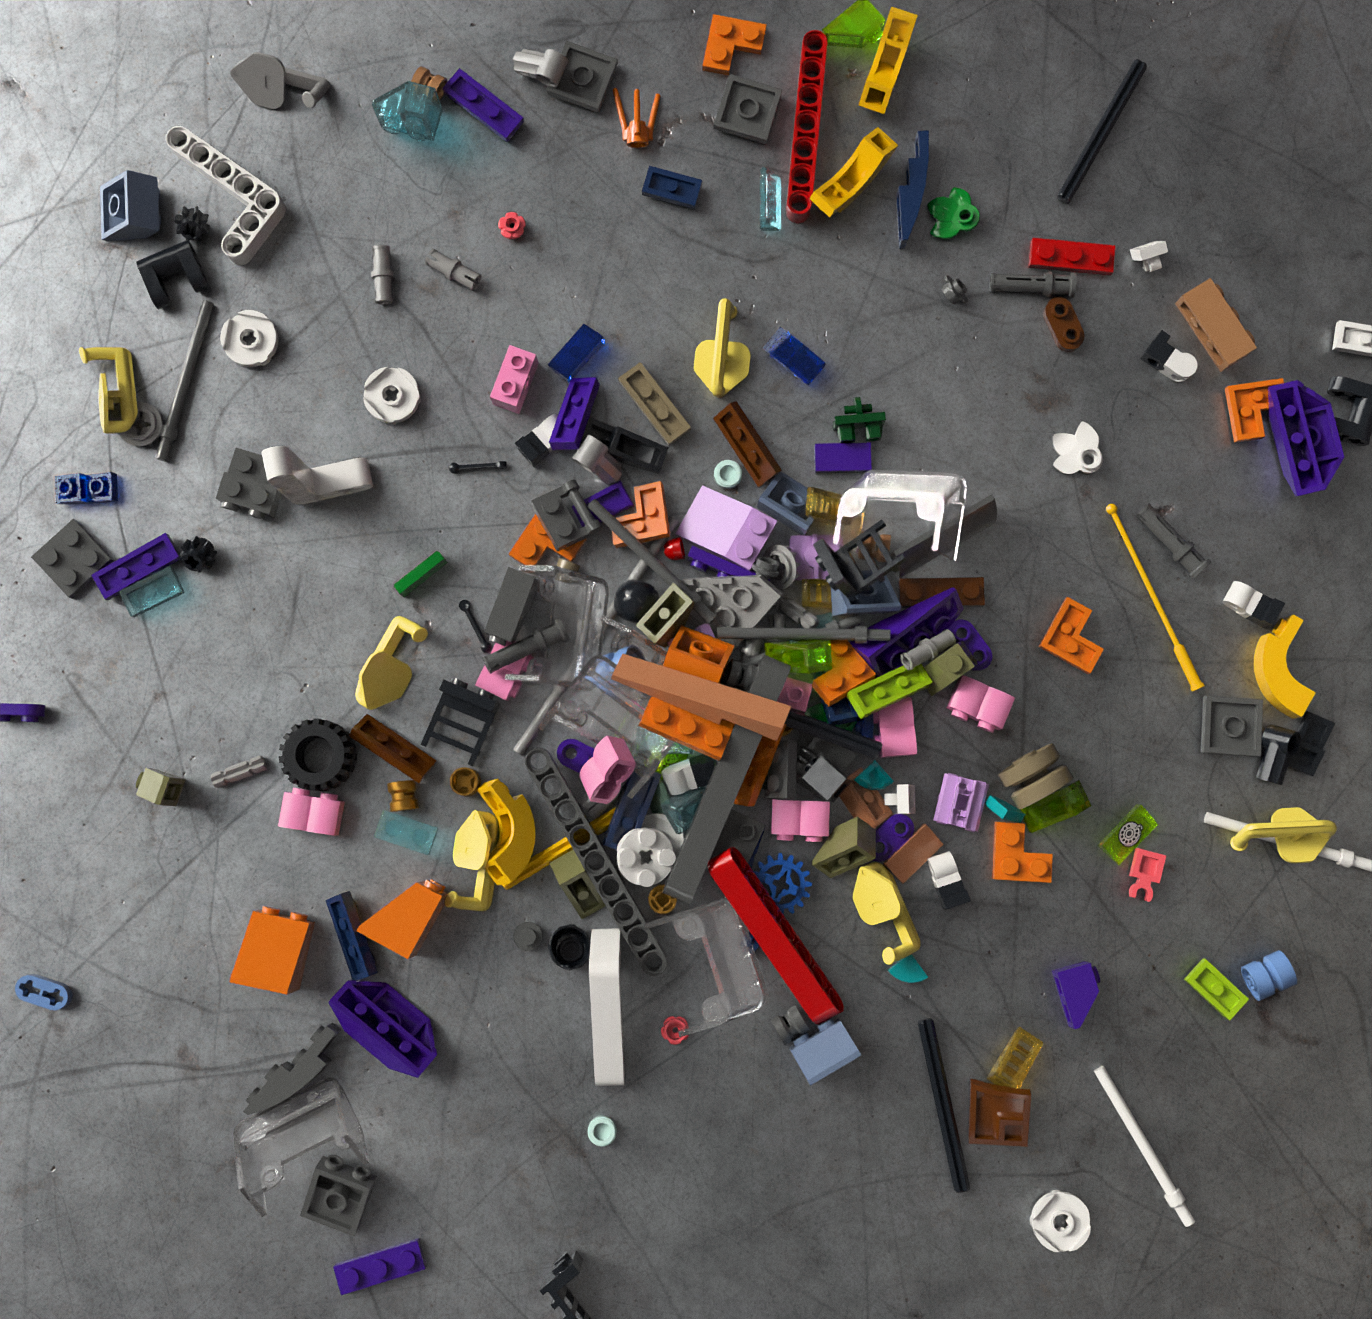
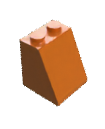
(698, 655)
(407, 919)
(273, 951)

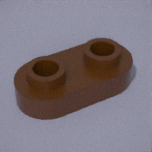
(1062, 323)

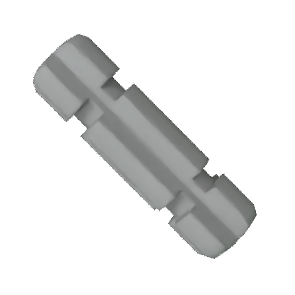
(796, 612)
(238, 771)

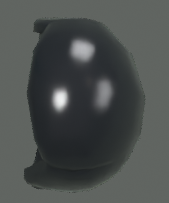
(634, 599)
(569, 947)

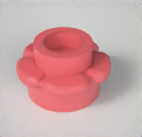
(515, 232)
(667, 1030)

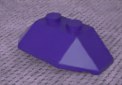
(1304, 436)
(385, 1025)

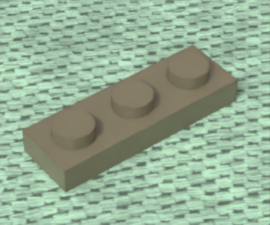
(654, 404)

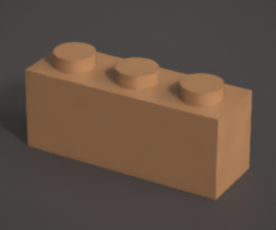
(1216, 324)

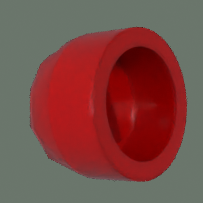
(674, 549)

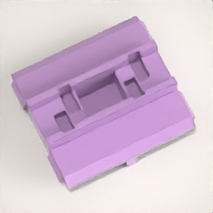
(806, 554)
(961, 802)

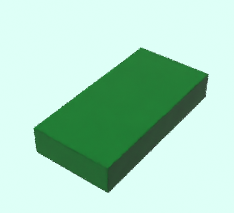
(420, 574)

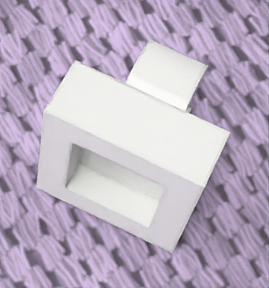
(1149, 254)
(903, 799)

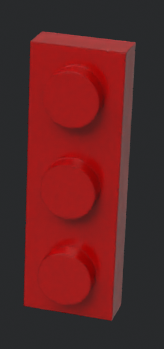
(1071, 256)

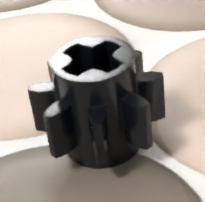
(192, 223)
(198, 554)

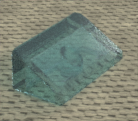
(770, 200)
(682, 808)

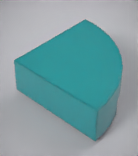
(874, 777)
(1004, 810)
(908, 970)

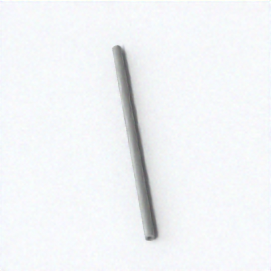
(555, 695)

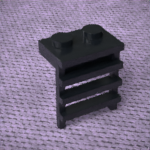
(844, 571)
(477, 705)
(555, 1282)

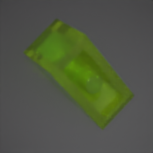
(855, 26)
(802, 655)
(1056, 807)

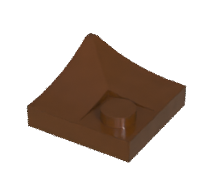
(998, 1114)

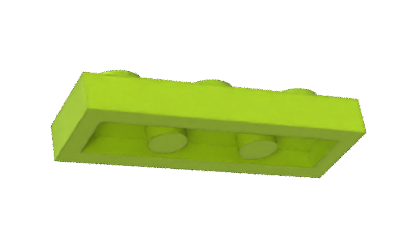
(888, 689)

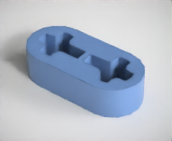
(41, 998)

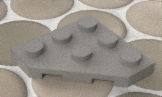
(734, 600)

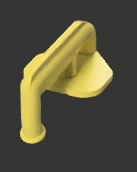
(722, 362)
(125, 383)
(384, 676)
(1296, 834)
(471, 850)
(879, 901)

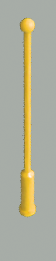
(1179, 649)

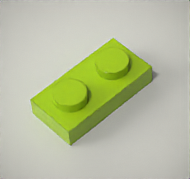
(1216, 989)

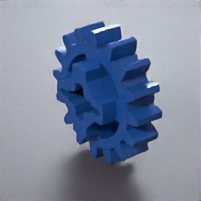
(787, 865)

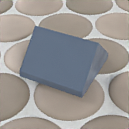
(786, 503)
(878, 600)

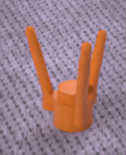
(637, 132)

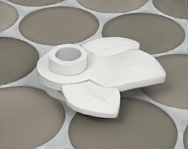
(1074, 448)

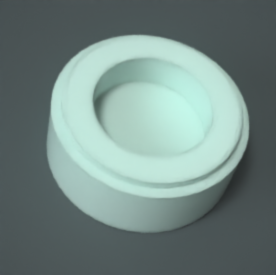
(727, 474)
(602, 1130)

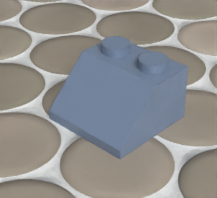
(130, 207)
(824, 1050)

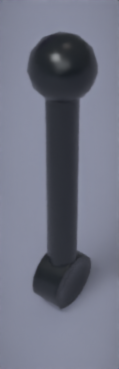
(454, 467)
(465, 606)

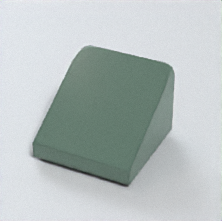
(661, 795)

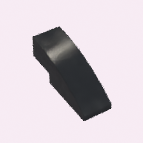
(627, 446)

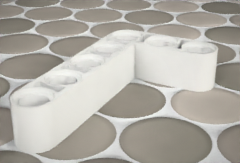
(234, 185)
(307, 485)
(606, 1007)

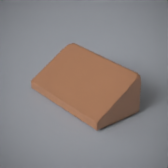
(865, 803)
(913, 853)

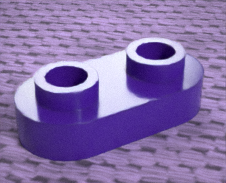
(973, 642)
(27, 712)
(584, 753)
(890, 838)

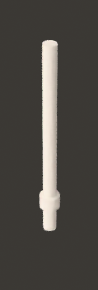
(1342, 857)
(1173, 1195)

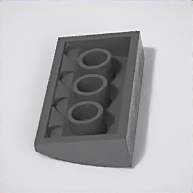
(920, 549)

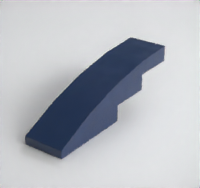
(910, 195)

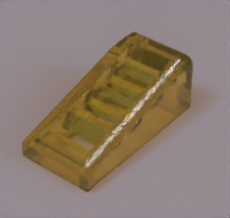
(822, 505)
(805, 594)
(1000, 1066)

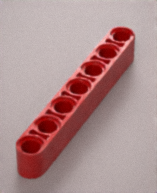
(809, 114)
(775, 935)

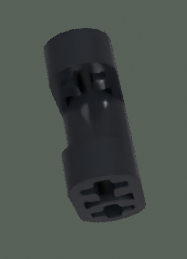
(168, 262)
(1358, 427)

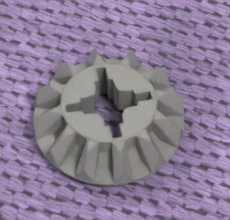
(149, 433)
(783, 555)

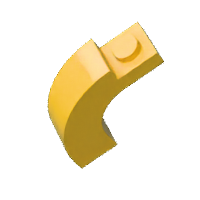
(888, 60)
(856, 174)
(1272, 670)
(516, 832)

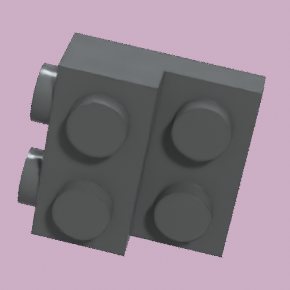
(247, 486)
(338, 1194)

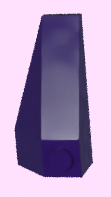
(908, 629)

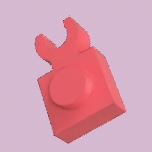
(1147, 868)

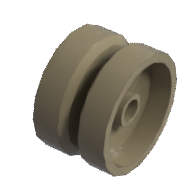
(1037, 779)

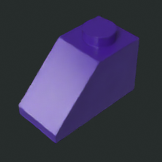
(1077, 990)

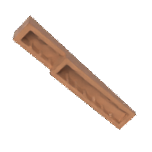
(703, 696)

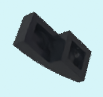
(1314, 735)

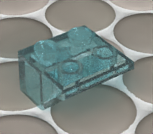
(409, 110)

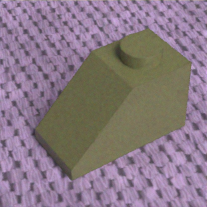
(666, 616)
(949, 667)
(159, 787)
(846, 848)
(577, 884)

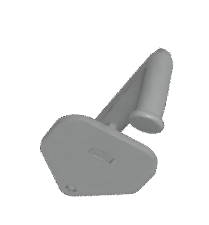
(264, 81)

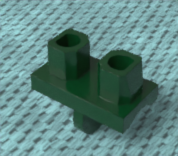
(846, 424)

